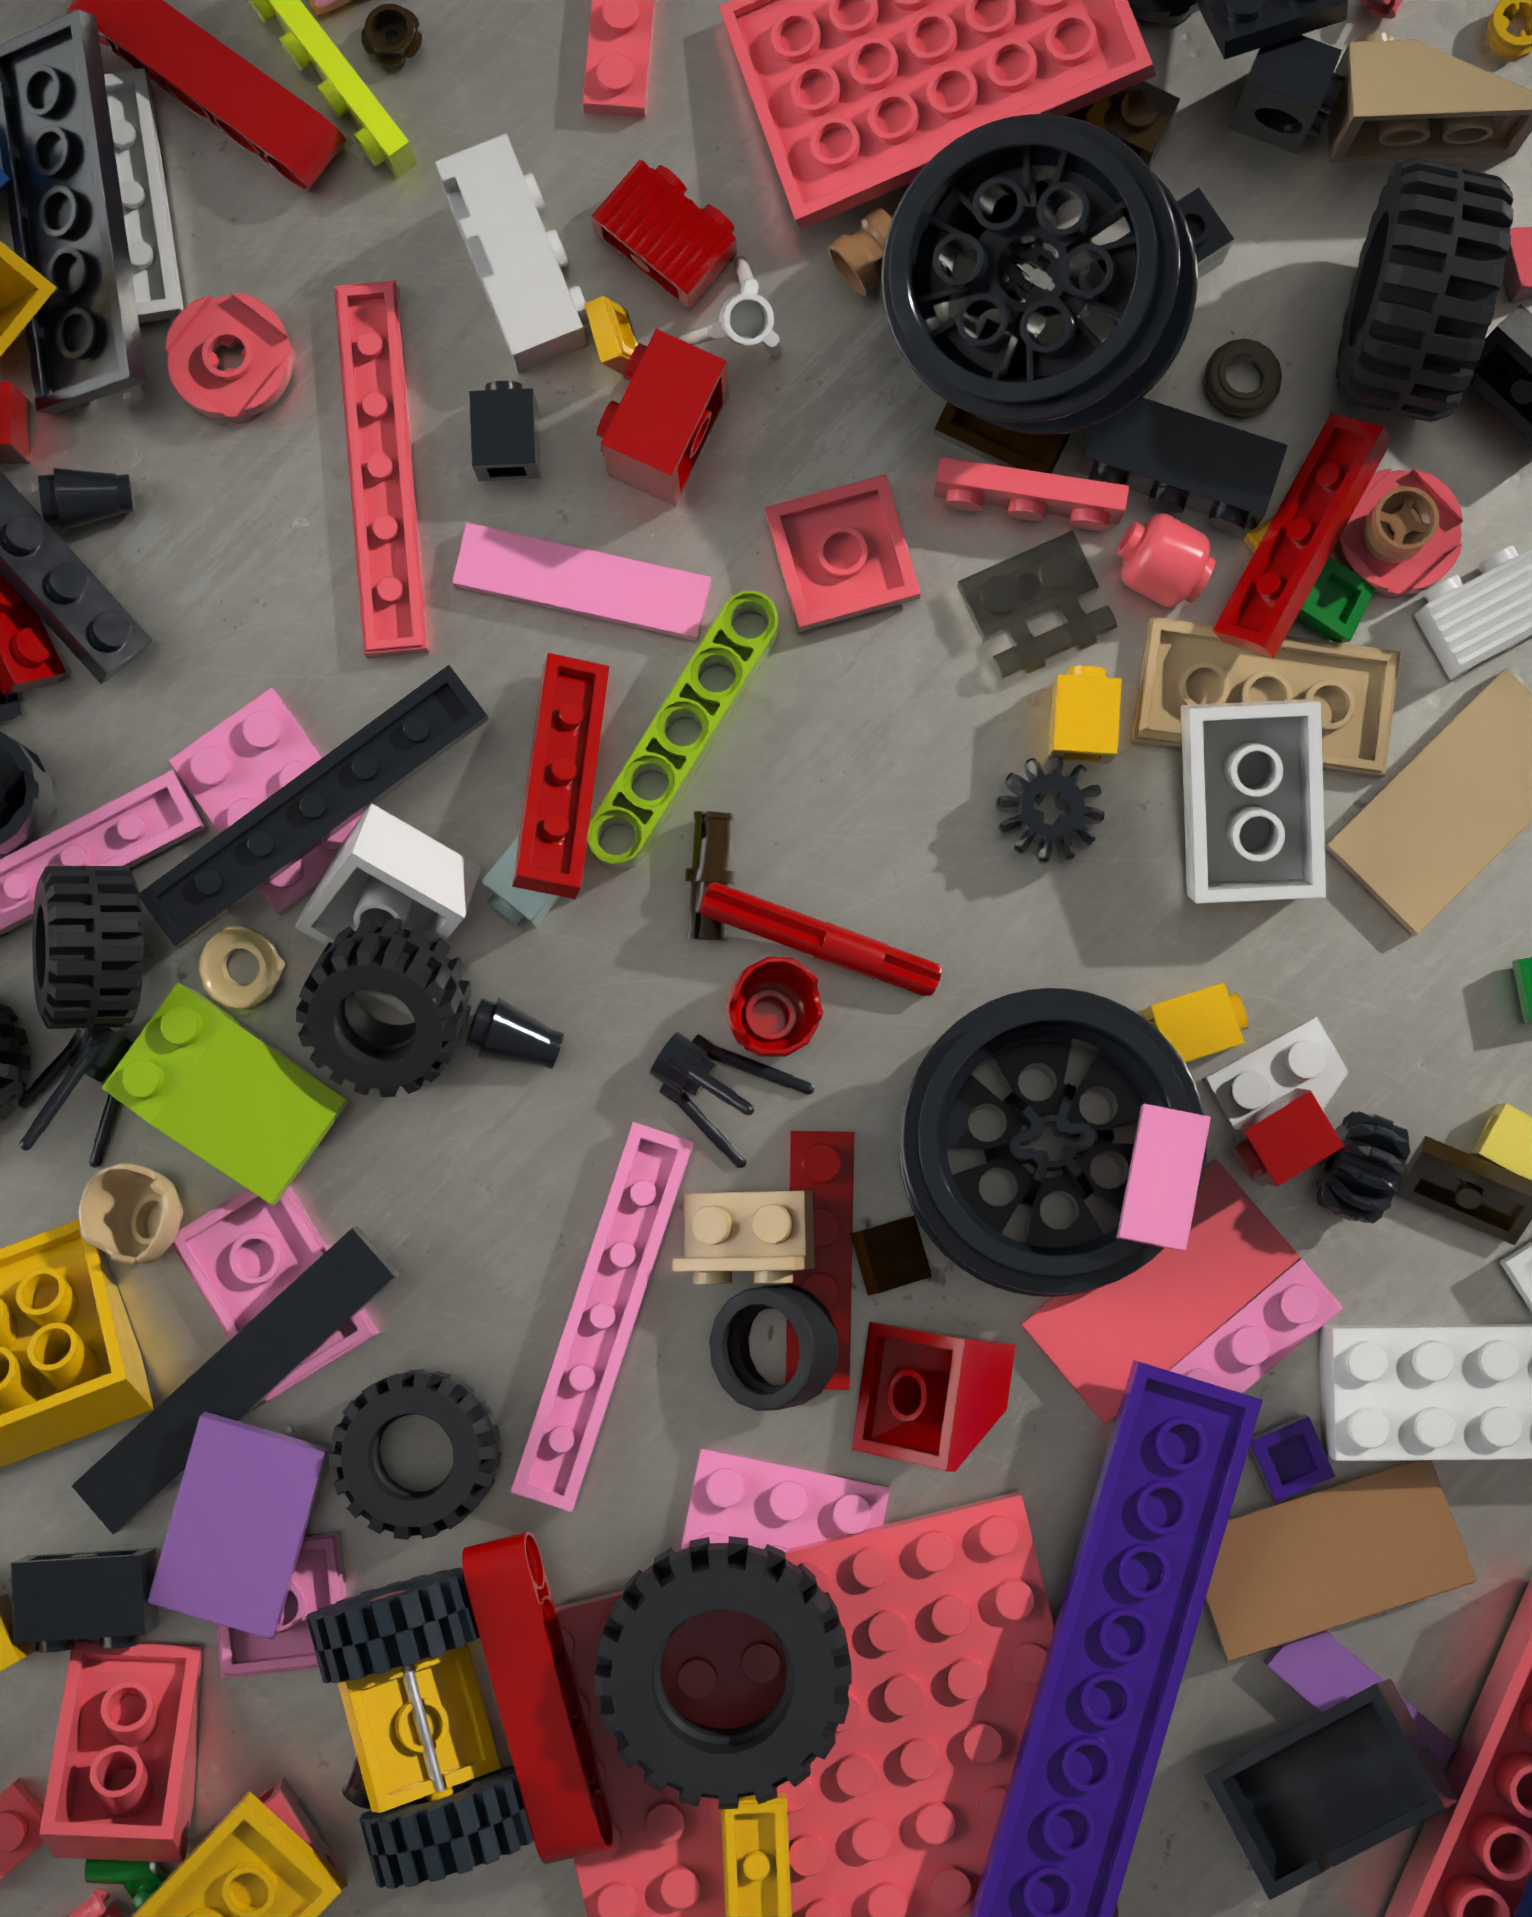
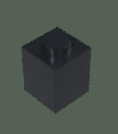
(504, 432)

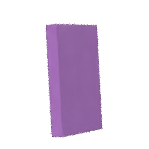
(238, 1525)

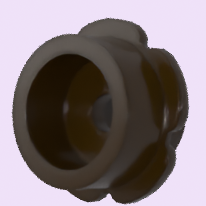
(388, 19)

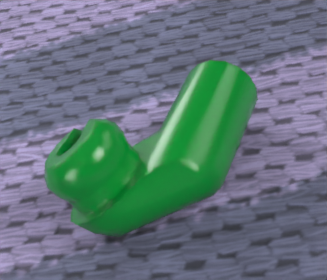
(137, 1877)

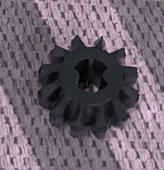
(1067, 798)
(1366, 1171)

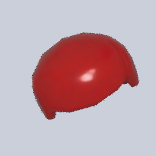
(774, 1007)

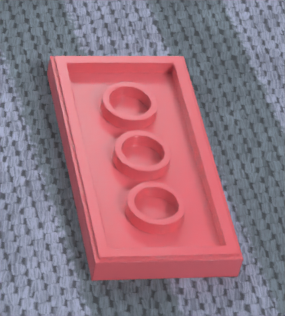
(1167, 1302)

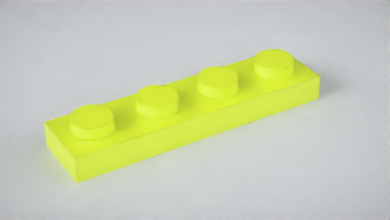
(341, 85)

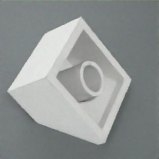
(390, 873)

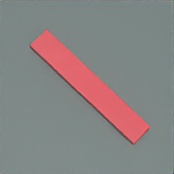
(381, 469)

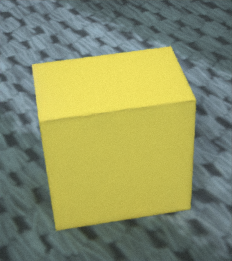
(1507, 1140)

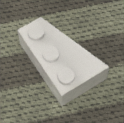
(513, 252)

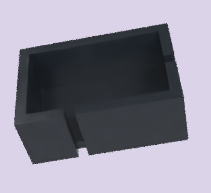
(1329, 1786)

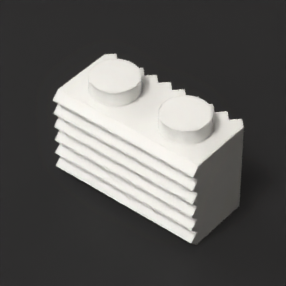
(1481, 617)

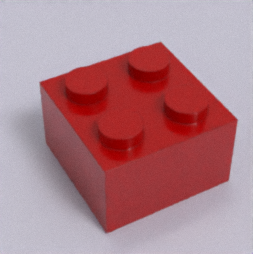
(663, 416)

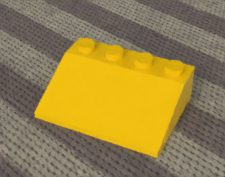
(63, 1345)

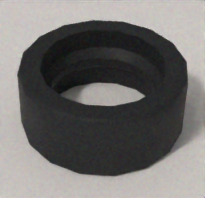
(732, 1354)

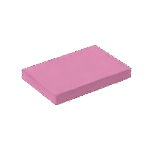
(249, 1256)

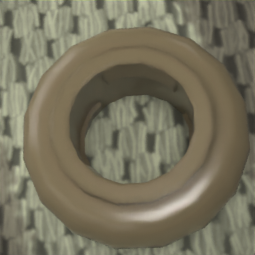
(1257, 356)

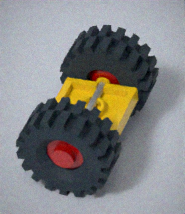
(420, 1729)

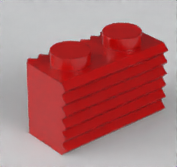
(666, 232)

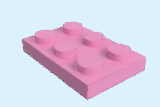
(243, 766)
(777, 1503)

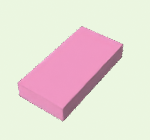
(1163, 1177)

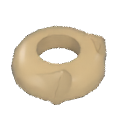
(217, 978)

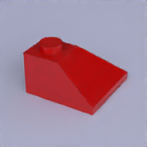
(929, 1394)

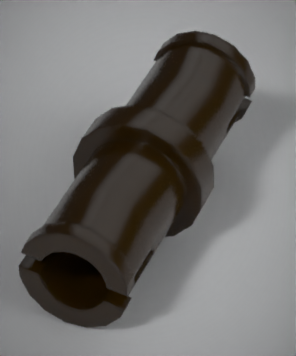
(709, 865)

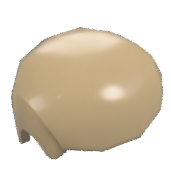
(130, 1213)

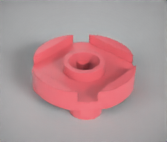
(226, 321)
(1424, 568)

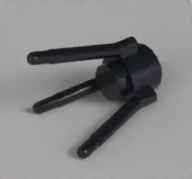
(89, 1053)
(686, 1068)

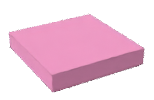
(315, 1583)

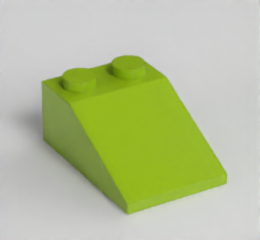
(225, 1093)

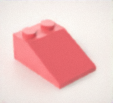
(125, 1754)

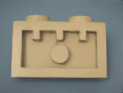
(747, 1233)

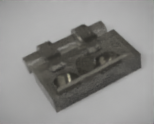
(1029, 587)

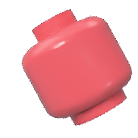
(1165, 560)

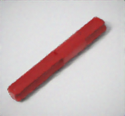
(820, 939)

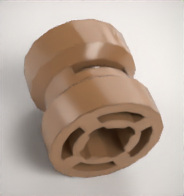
(860, 255)
(1406, 512)

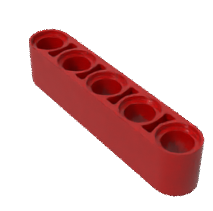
(218, 85)
(537, 1698)

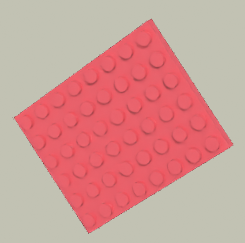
(903, 1810)

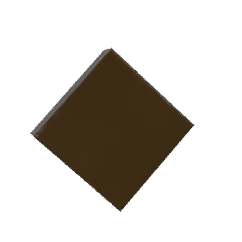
(891, 1255)

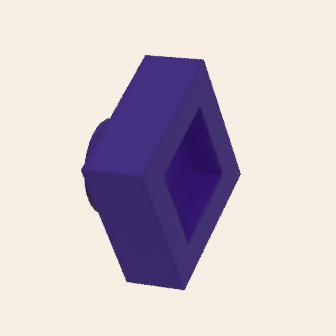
(1290, 1458)

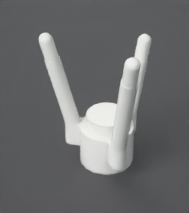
(743, 318)

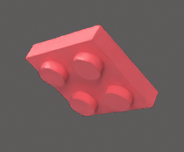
(842, 553)

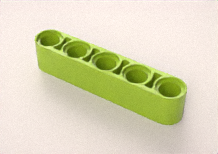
(689, 700)

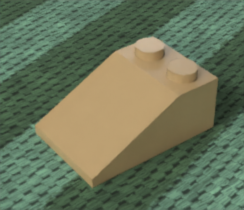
(1422, 104)

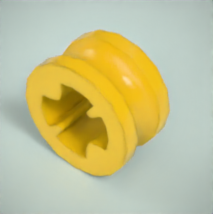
(1500, 39)

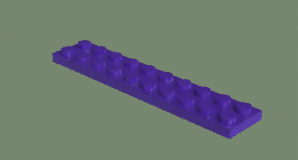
(1118, 1648)

